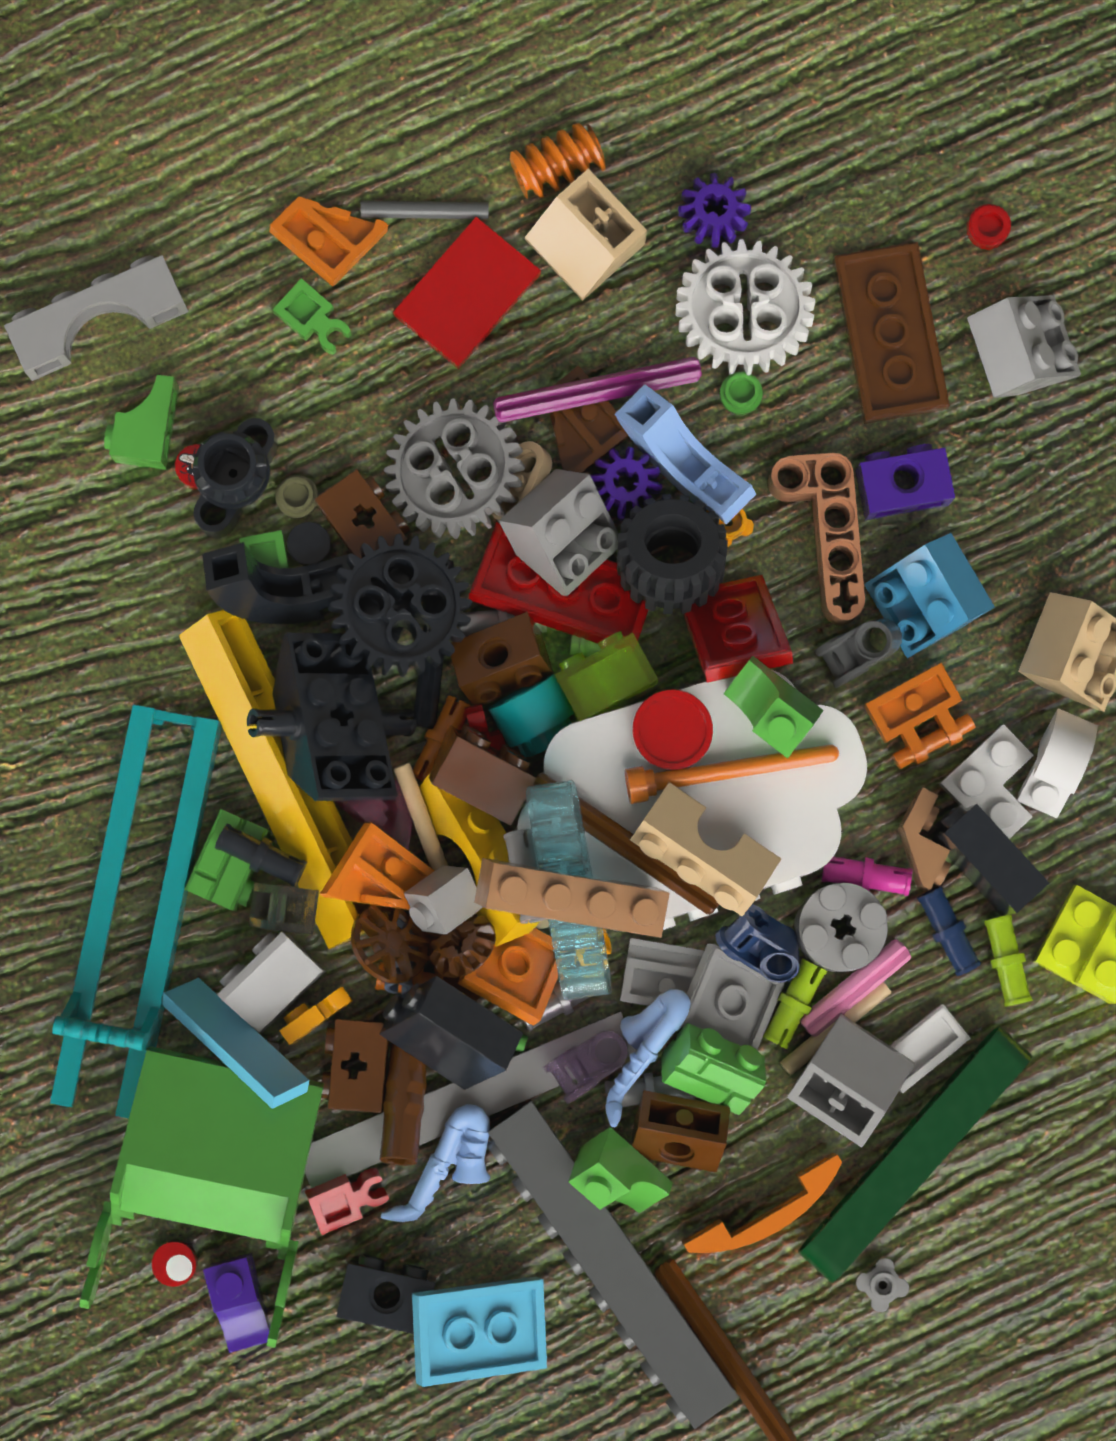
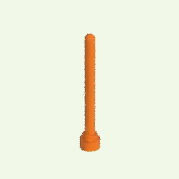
(646, 783)

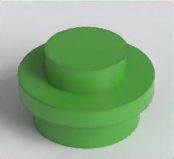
(741, 393)

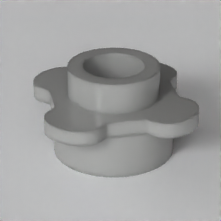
(882, 1272)

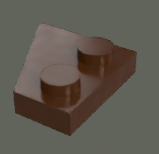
(585, 431)

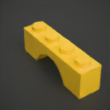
(478, 837)

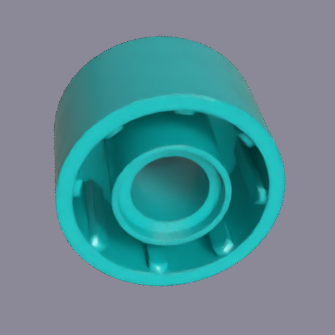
(532, 716)

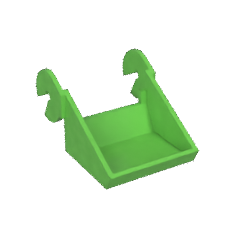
(210, 1158)

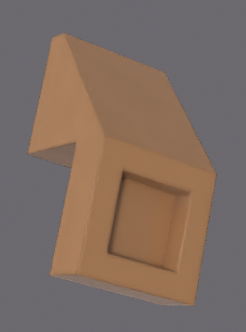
(923, 855)

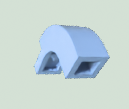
(680, 457)

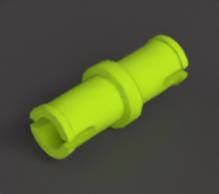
(1008, 960)
(794, 1004)

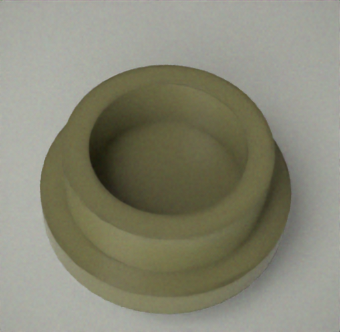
(296, 496)

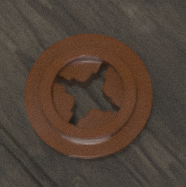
(476, 947)

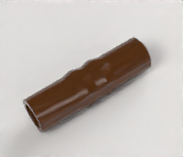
(403, 1108)

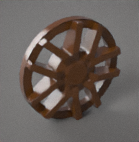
(389, 944)

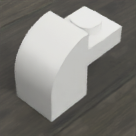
(1059, 763)

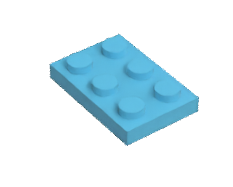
(479, 1331)

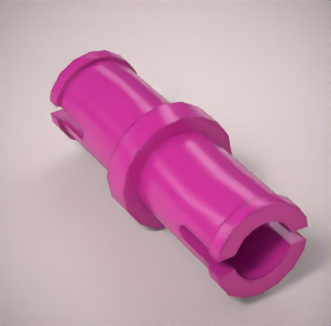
(868, 875)

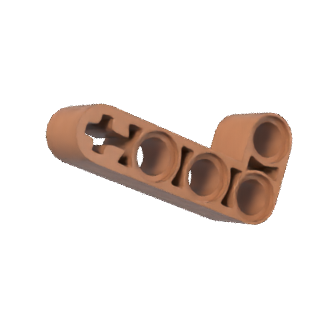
(826, 537)

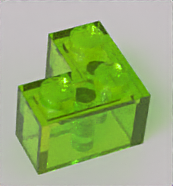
(606, 677)

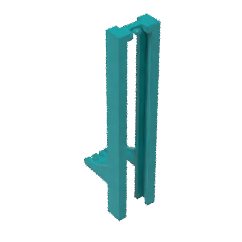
(76, 1017)

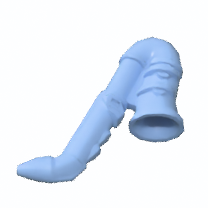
(648, 1035)
(461, 1144)

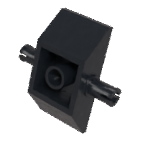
(331, 720)

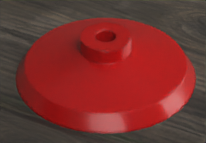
(672, 729)

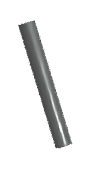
(424, 209)

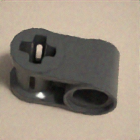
(853, 653)

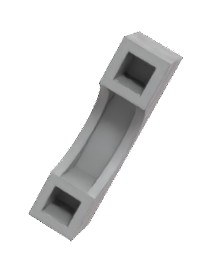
(46, 335)

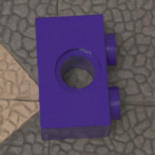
(884, 498)

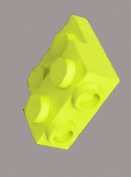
(1083, 944)

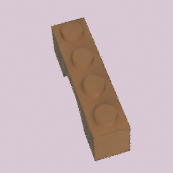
(571, 898)

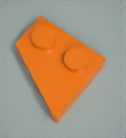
(326, 237)
(375, 871)

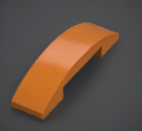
(814, 1181)

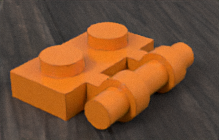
(914, 703)

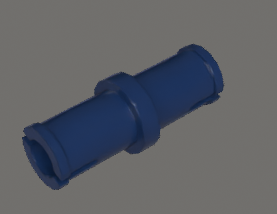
(949, 931)

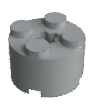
(864, 918)

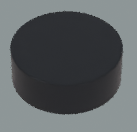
(309, 543)

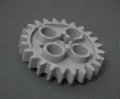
(421, 489)

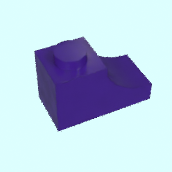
(238, 1301)

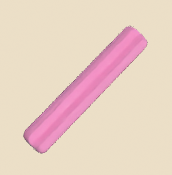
(855, 988)

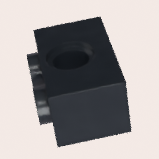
(359, 1298)

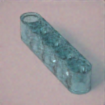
(563, 849)

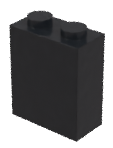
(989, 859)
(450, 1032)

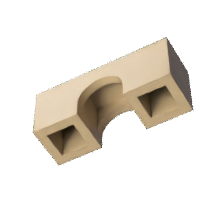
(729, 875)

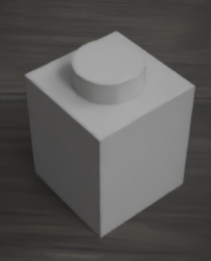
(443, 900)

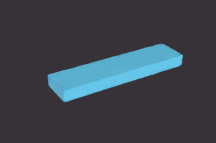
(235, 1043)

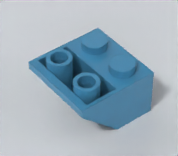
(930, 594)

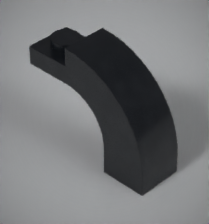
(266, 592)

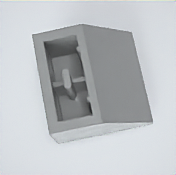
(1024, 345)
(562, 529)
(270, 980)
(851, 1080)

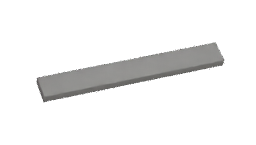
(360, 1144)

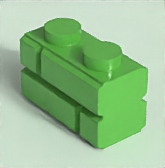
(223, 876)
(713, 1068)

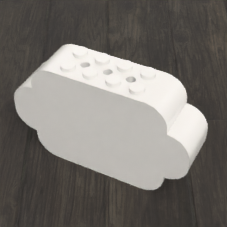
(782, 810)

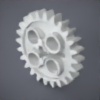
(784, 306)

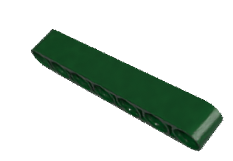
(915, 1154)

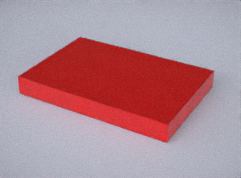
(467, 292)
(737, 626)

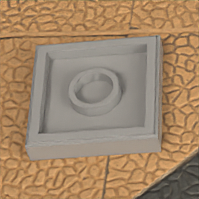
(731, 998)

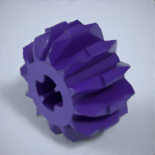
(717, 196)
(632, 471)

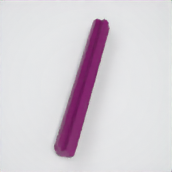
(596, 389)

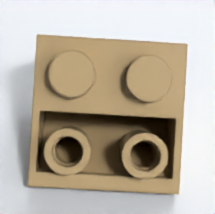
(586, 234)
(1073, 651)

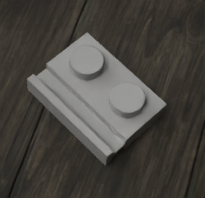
(655, 969)

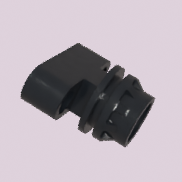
(232, 473)

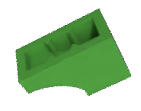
(145, 432)
(773, 706)
(615, 1171)

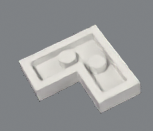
(982, 778)

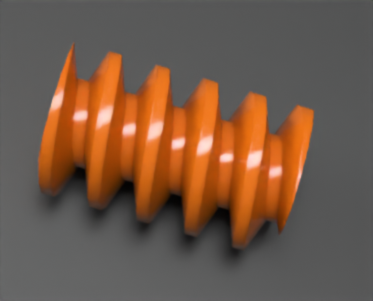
(557, 160)

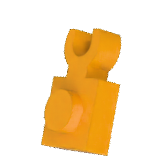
(304, 1020)

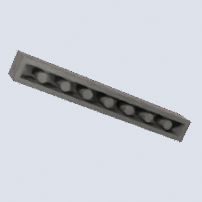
(614, 1267)

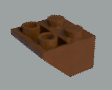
(481, 774)

